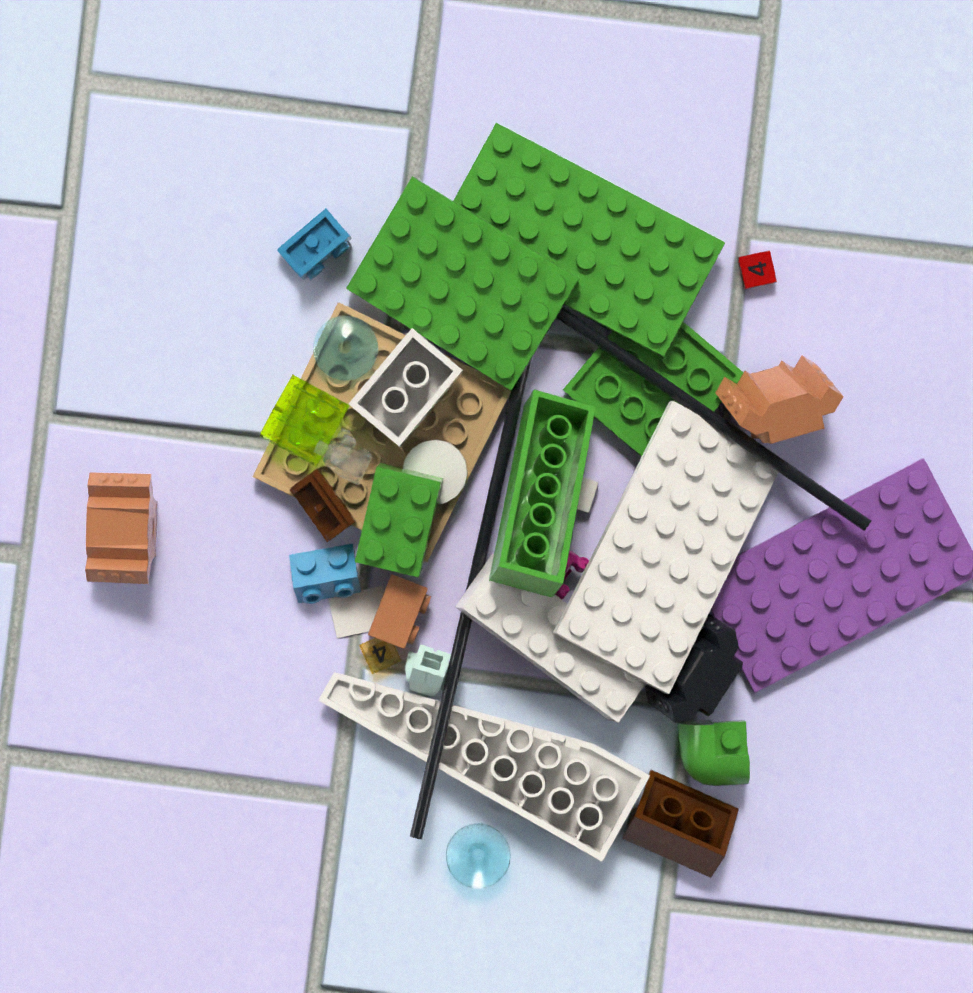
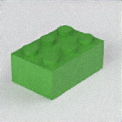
(398, 520)

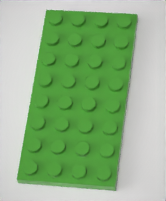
(631, 257)

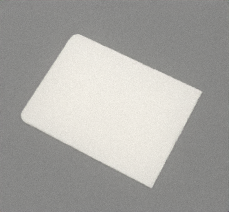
(355, 613)

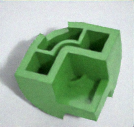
(715, 751)

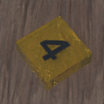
(379, 654)

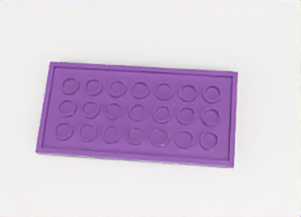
(835, 582)

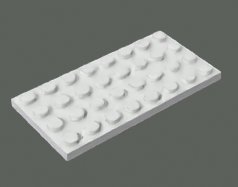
(667, 549)

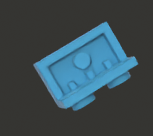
(315, 244)
(324, 574)

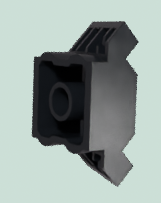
(704, 675)

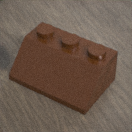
(681, 824)

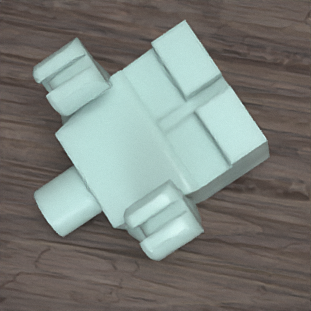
(426, 670)

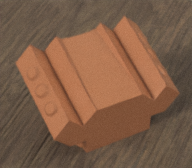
(781, 400)
(120, 528)

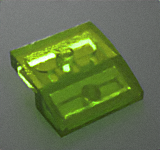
(304, 418)

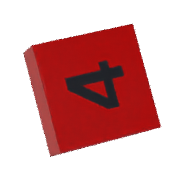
(757, 269)

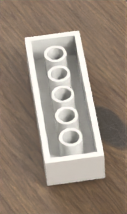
(527, 626)

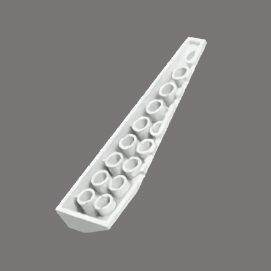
(537, 773)

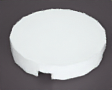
(440, 460)

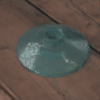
(362, 353)
(480, 872)

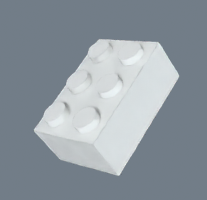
(406, 387)

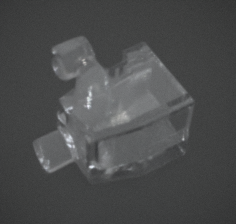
(343, 458)

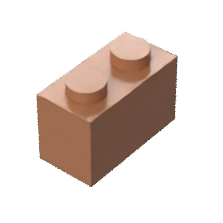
(398, 612)

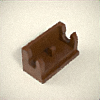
(322, 505)

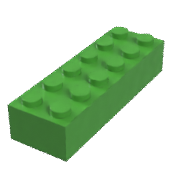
(542, 494)

